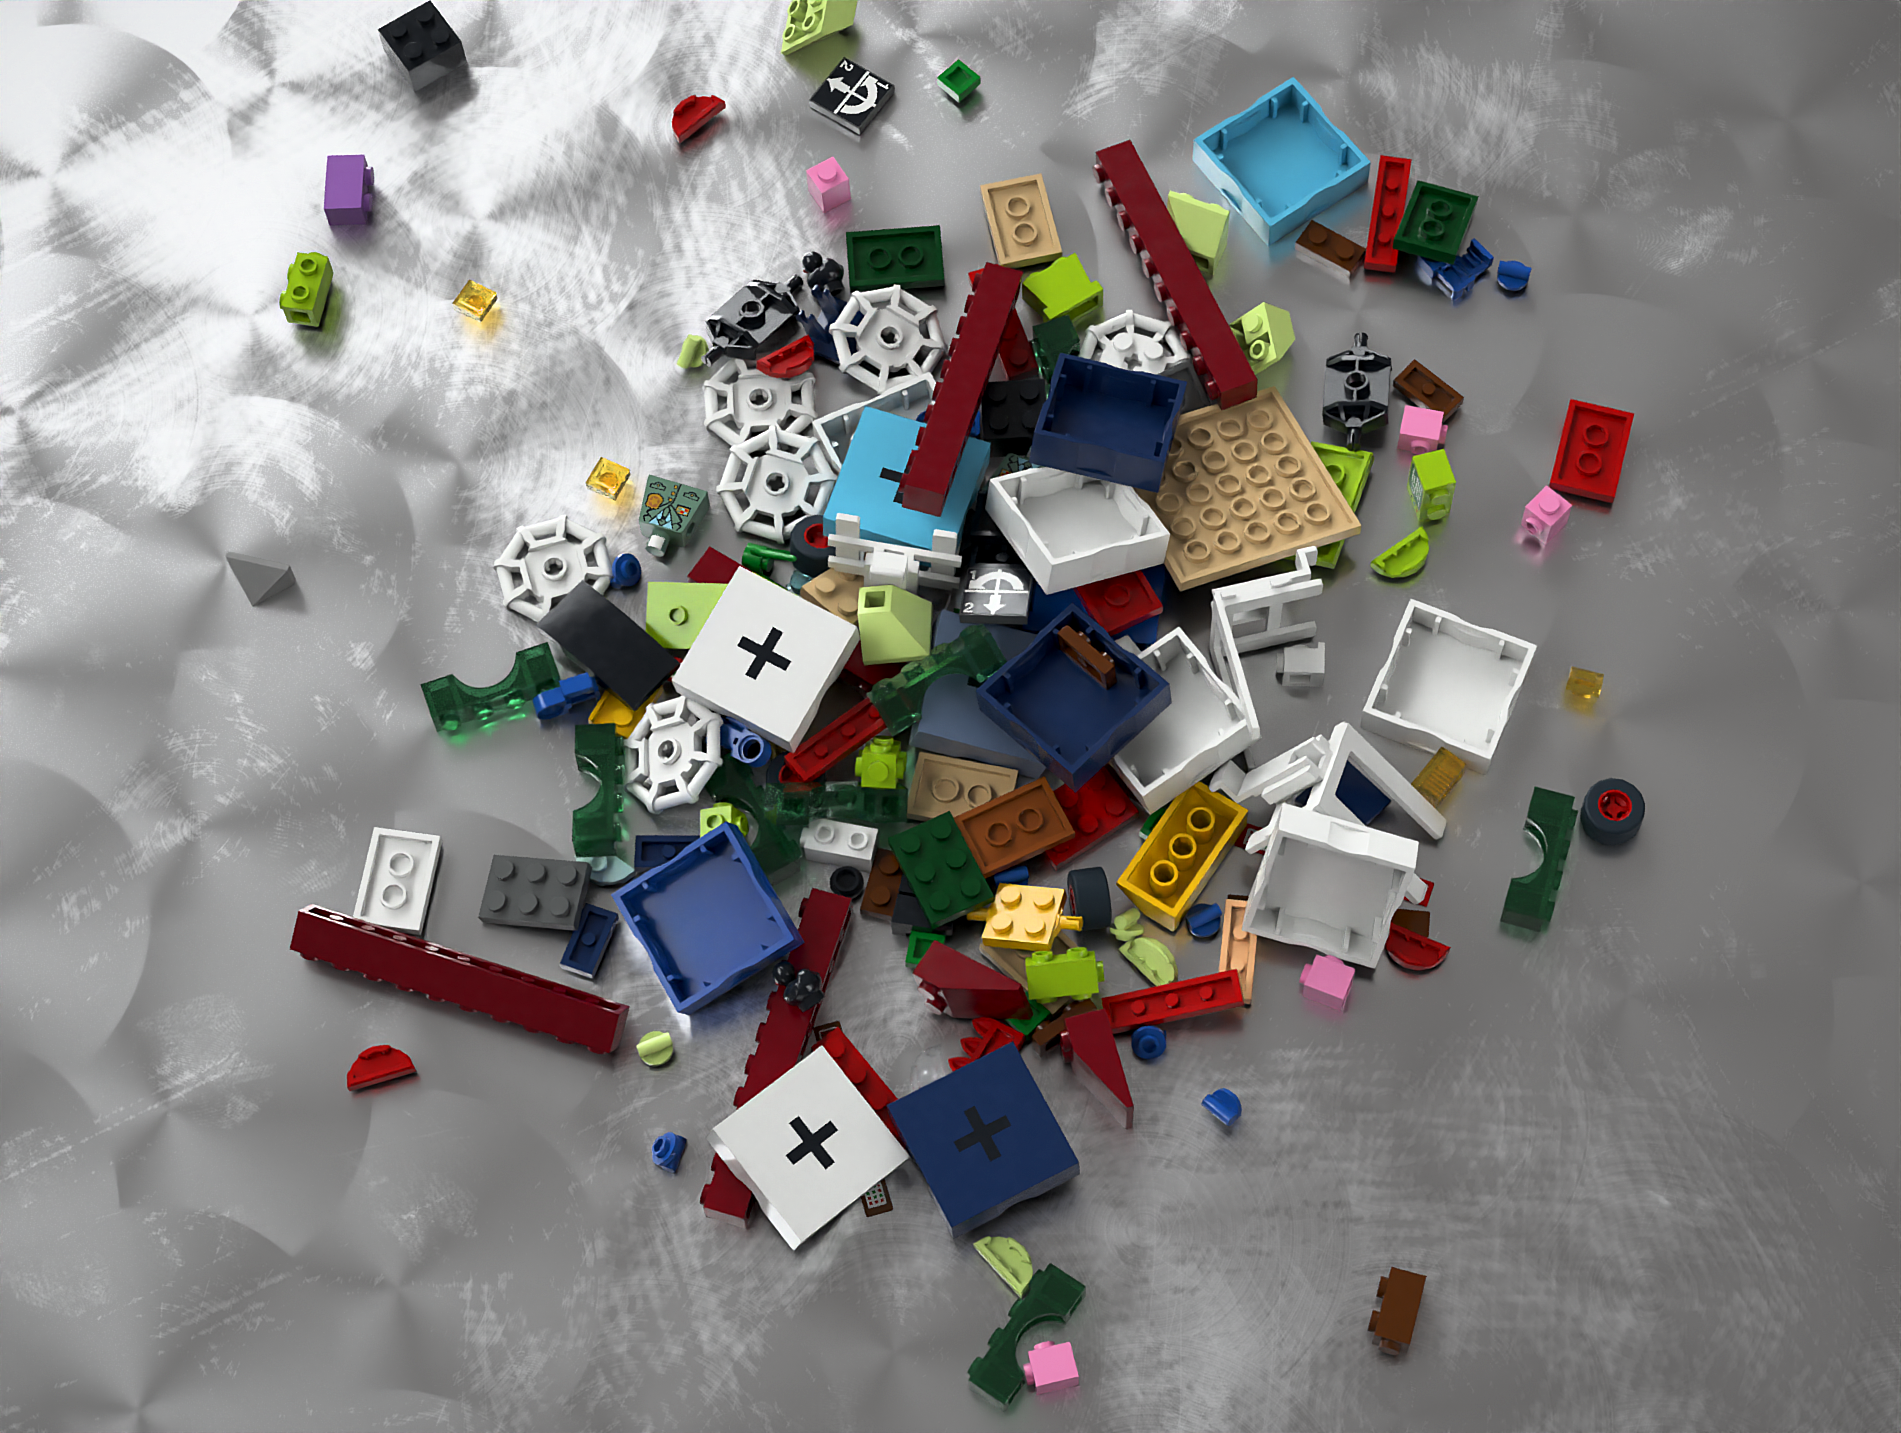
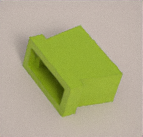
(1062, 290)

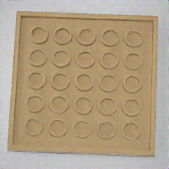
(1244, 492)

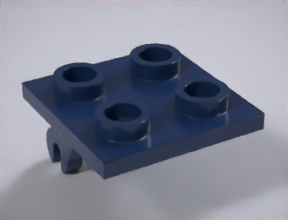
(819, 329)
(1356, 794)

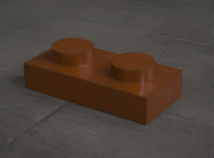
(1330, 248)
(1427, 390)
(1080, 650)
(882, 886)
(1047, 1033)

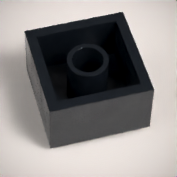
(422, 45)
(1011, 415)

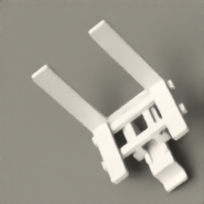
(894, 563)
(1253, 602)
(1298, 770)

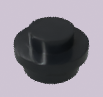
(847, 882)

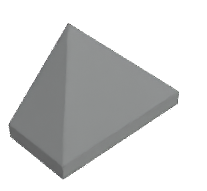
(259, 576)

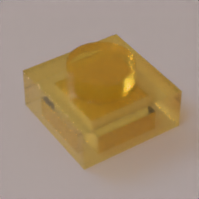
(475, 301)
(608, 478)
(1584, 682)

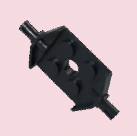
(740, 334)
(1360, 408)

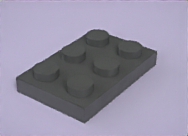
(535, 892)

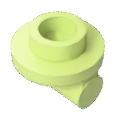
(692, 350)
(1126, 925)
(655, 1048)

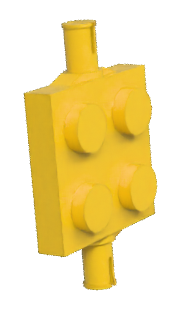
(1025, 917)

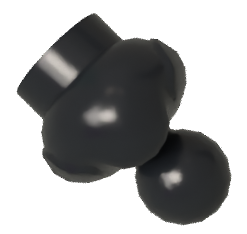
(824, 273)
(799, 991)

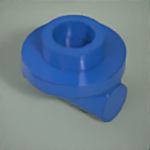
(1513, 275)
(625, 570)
(1013, 875)
(1204, 919)
(1148, 1042)
(1223, 1105)
(668, 1151)

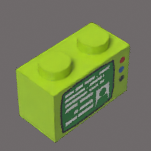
(1431, 485)

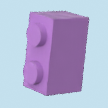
(347, 189)

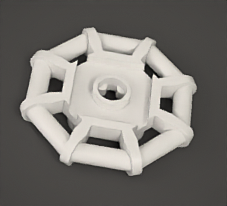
(883, 321)
(1135, 346)
(750, 416)
(766, 468)
(544, 553)
(684, 760)

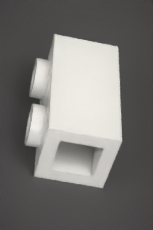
(840, 844)

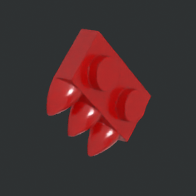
(994, 1037)

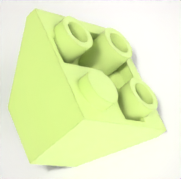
(814, 21)
(1201, 227)
(1264, 335)
(893, 625)

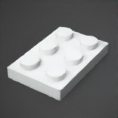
(398, 879)

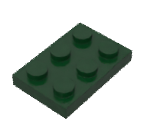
(1435, 222)
(895, 256)
(940, 870)

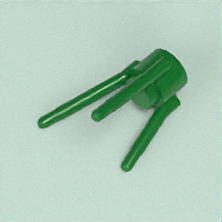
(762, 558)

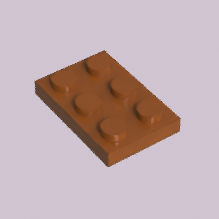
(1015, 827)

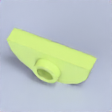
(1151, 959)
(1008, 1260)

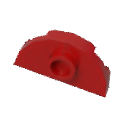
(693, 114)
(789, 360)
(1413, 949)
(378, 1065)

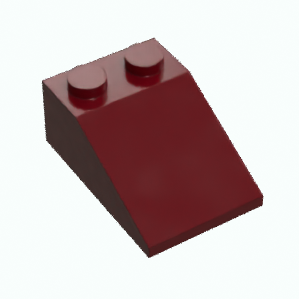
(967, 988)
(1096, 1062)

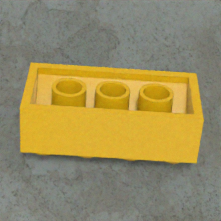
(1182, 854)

